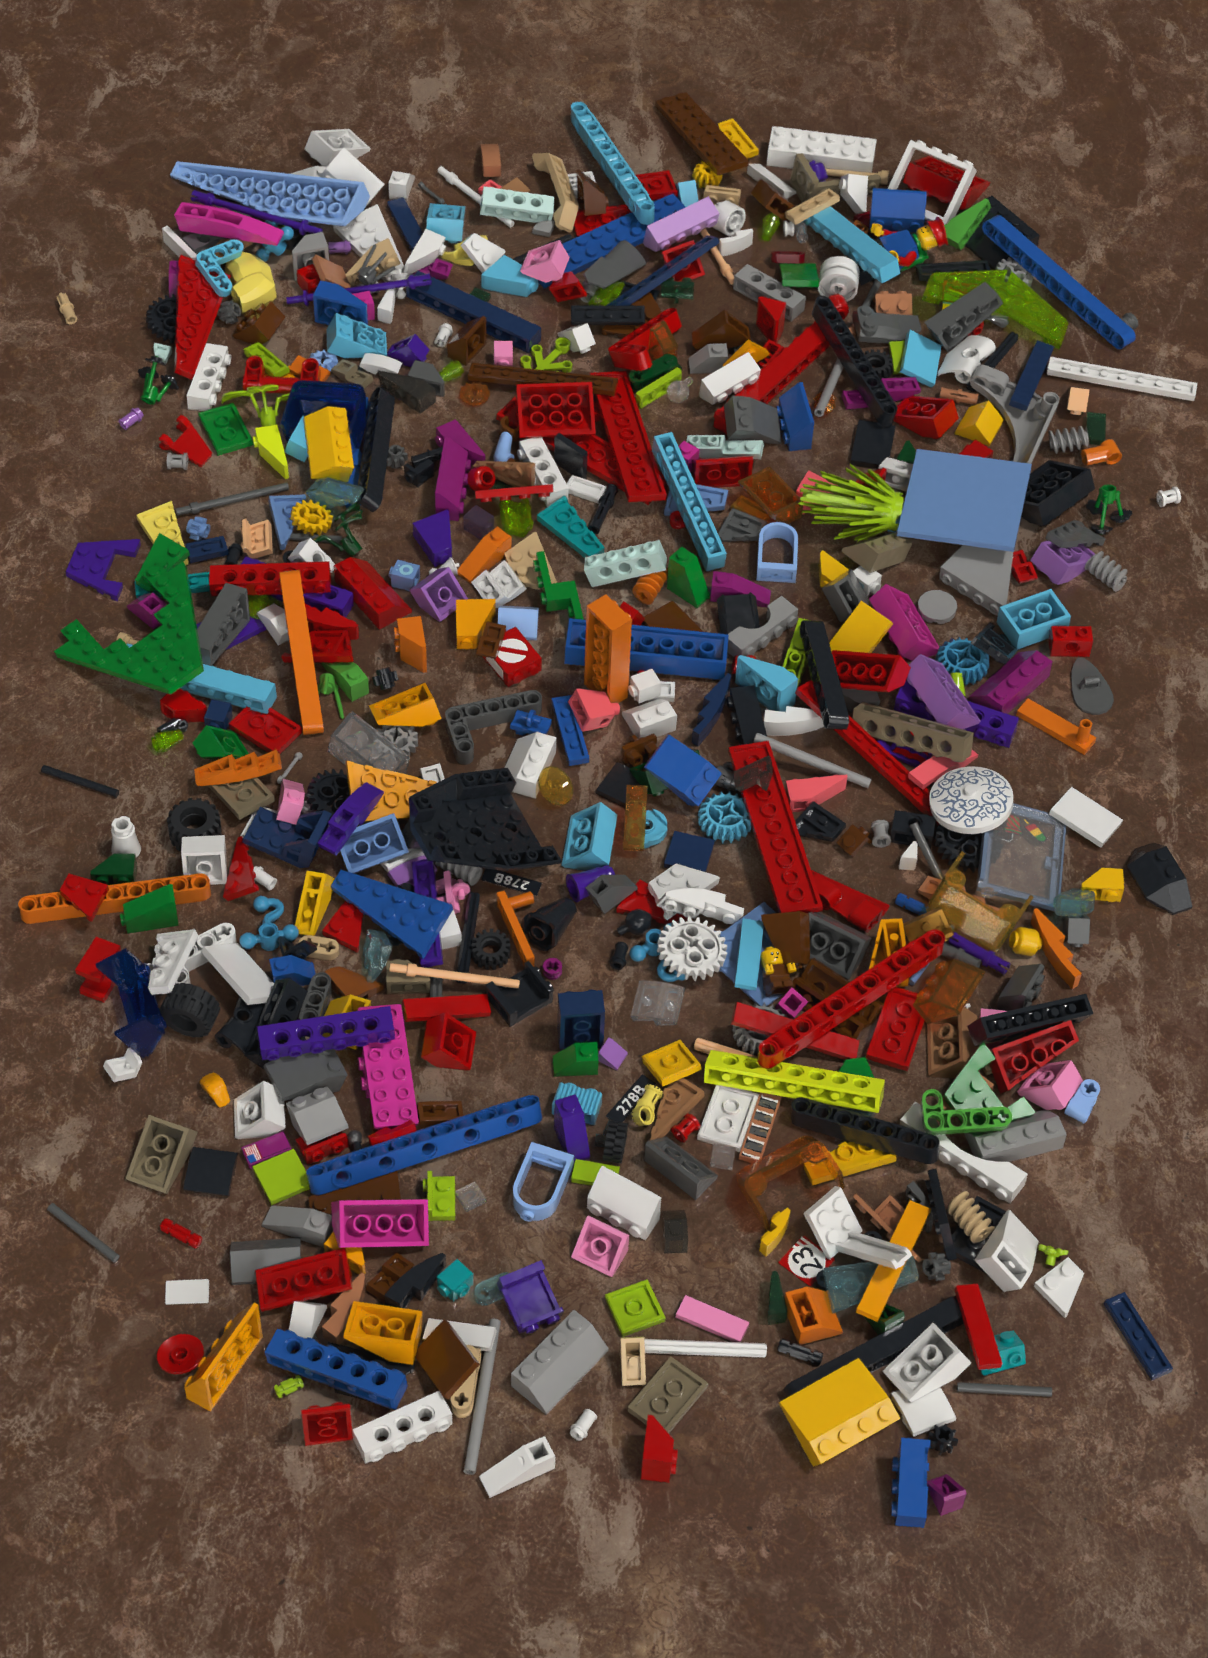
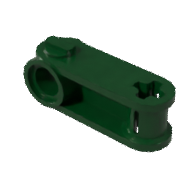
(659, 368)

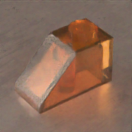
(662, 341)

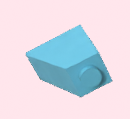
(507, 278)

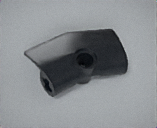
(240, 1026)

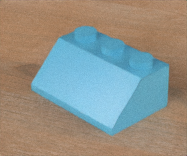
(590, 838)

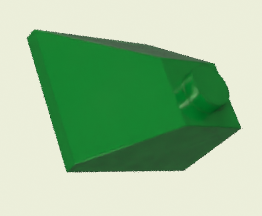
(218, 743)

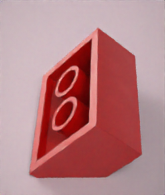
(721, 471)

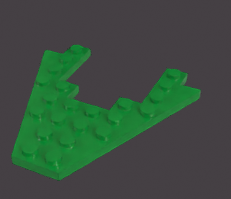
(161, 659)

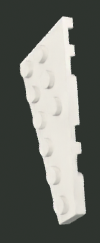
(366, 231)

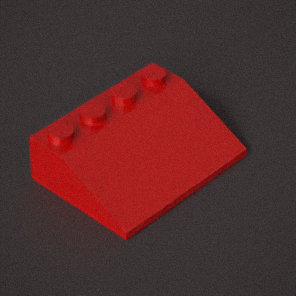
(942, 181)
(555, 409)

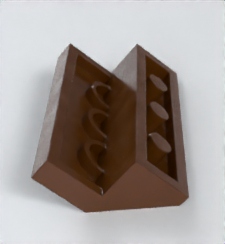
(819, 983)

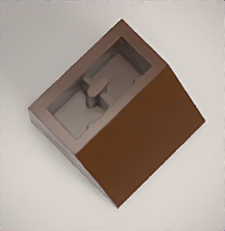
(259, 323)

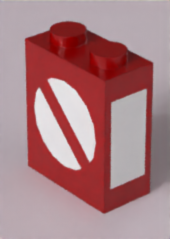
(515, 659)

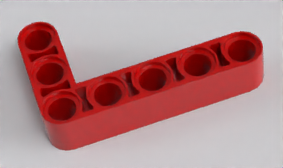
(633, 349)

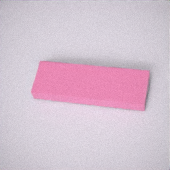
(712, 1319)

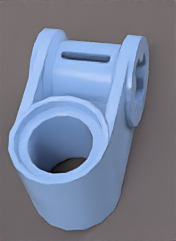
(1083, 1102)

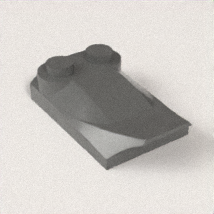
(883, 327)

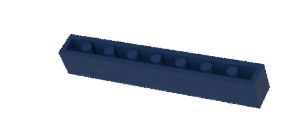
(467, 307)

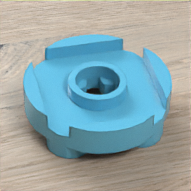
(658, 828)

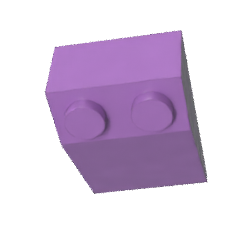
(1061, 563)

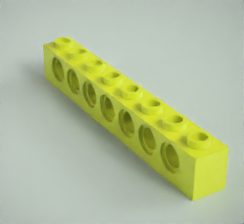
(795, 1081)

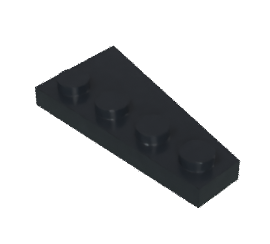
(939, 1213)

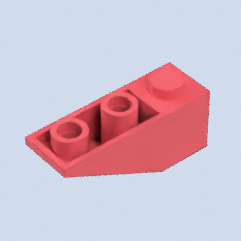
(817, 789)

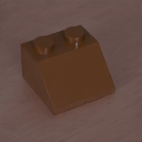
(590, 196)
(468, 341)

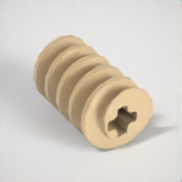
(968, 1218)

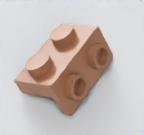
(893, 303)

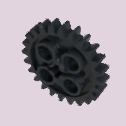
(162, 318)
(328, 791)
(952, 843)

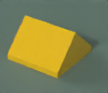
(980, 423)

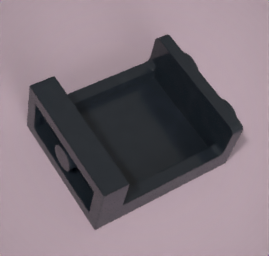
(521, 1002)

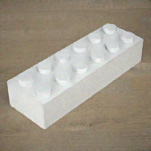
(831, 149)

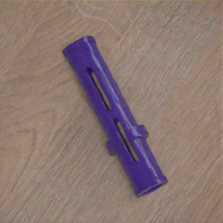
(987, 957)

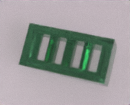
(777, 1307)

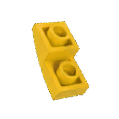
(778, 1227)

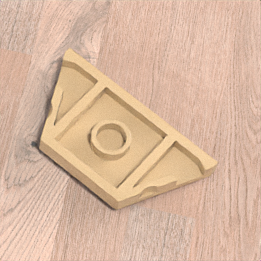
(521, 560)

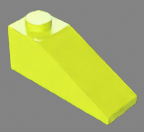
(271, 448)

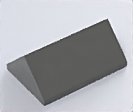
(678, 1166)
(259, 1254)

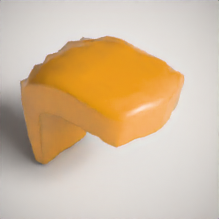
(216, 1088)

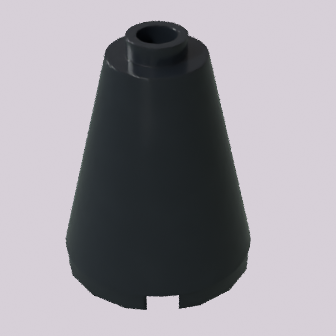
(548, 923)

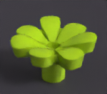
(1052, 1253)

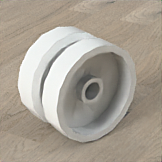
(840, 277)

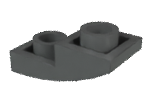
(915, 1194)

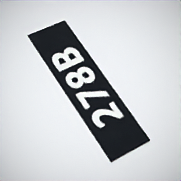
(511, 881)
(628, 1101)

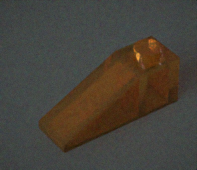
(635, 818)

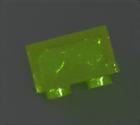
(516, 517)

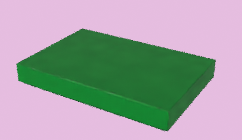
(799, 275)
(225, 429)

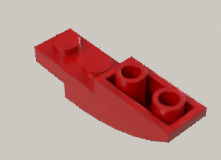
(330, 621)

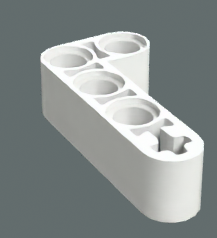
(219, 935)

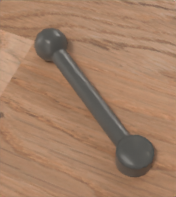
(422, 186)

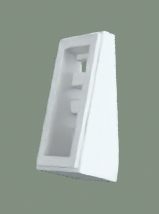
(386, 307)

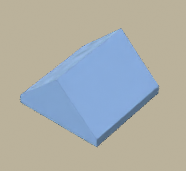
(521, 617)

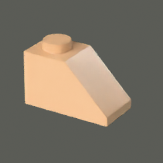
(1077, 400)

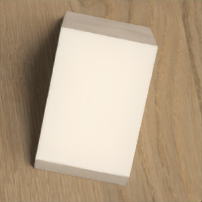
(451, 932)
(306, 1318)

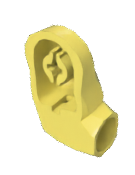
(250, 281)

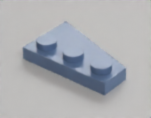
(713, 498)

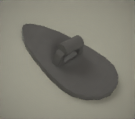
(1090, 688)

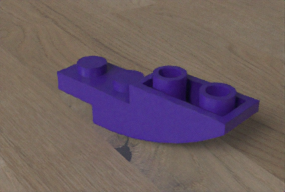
(349, 816)

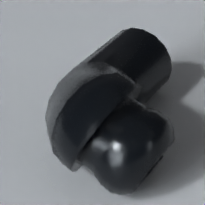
(173, 724)

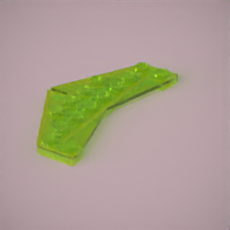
(1018, 300)

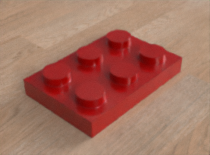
(658, 184)
(266, 730)

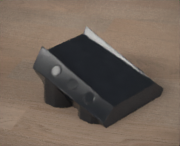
(737, 611)

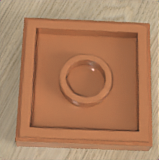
(330, 272)

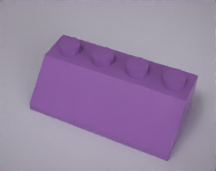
(940, 693)

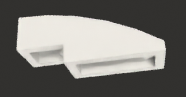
(791, 722)

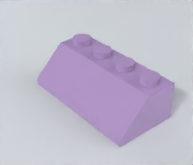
(681, 225)

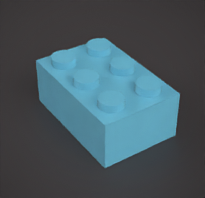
(1031, 618)

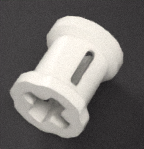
(1168, 496)

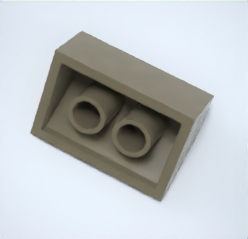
(879, 551)

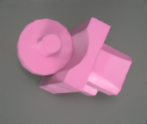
(454, 890)

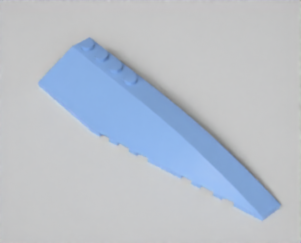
(280, 193)

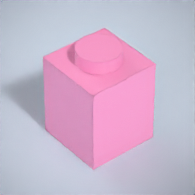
(503, 353)

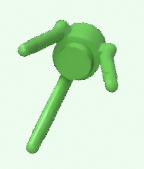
(326, 686)

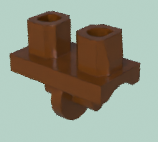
(638, 748)

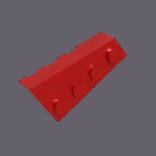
(1026, 1055)

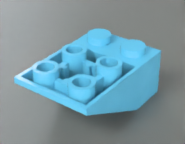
(354, 338)

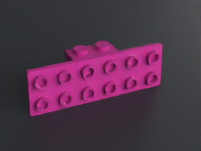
(389, 1076)

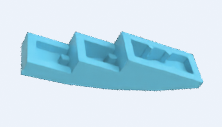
(749, 954)

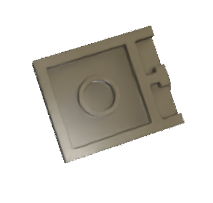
(807, 184)

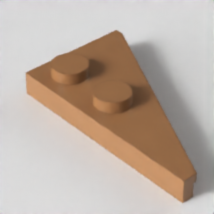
(512, 473)
(677, 1100)

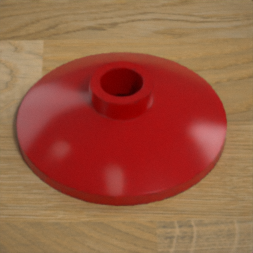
(177, 1347)

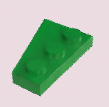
(164, 552)

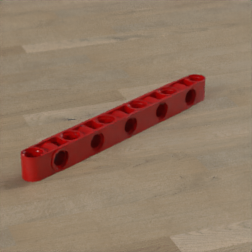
(850, 998)

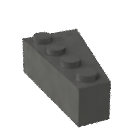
(223, 622)

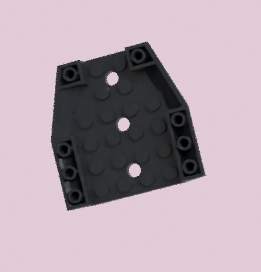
(478, 805)

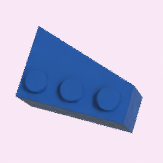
(910, 1483)

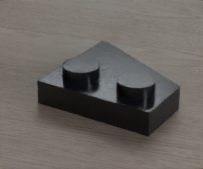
(819, 823)

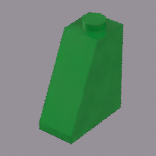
(686, 578)
(151, 911)

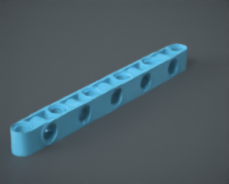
(612, 163)

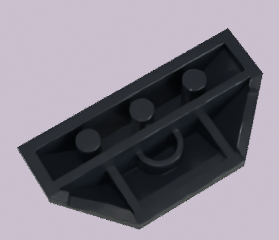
(1160, 878)

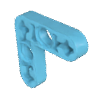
(213, 265)

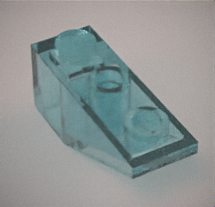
(334, 492)

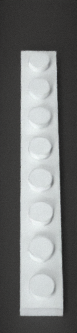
(1122, 378)

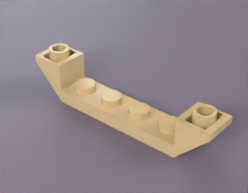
(566, 213)

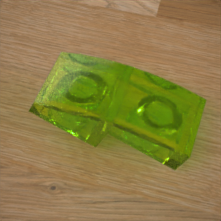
(603, 296)

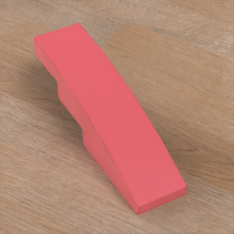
(934, 768)

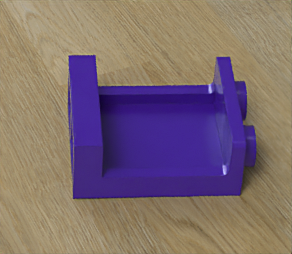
(529, 1298)

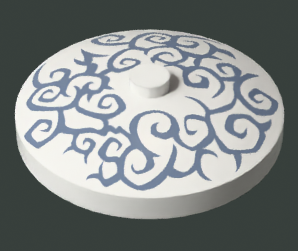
(971, 800)

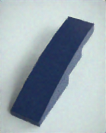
(712, 709)

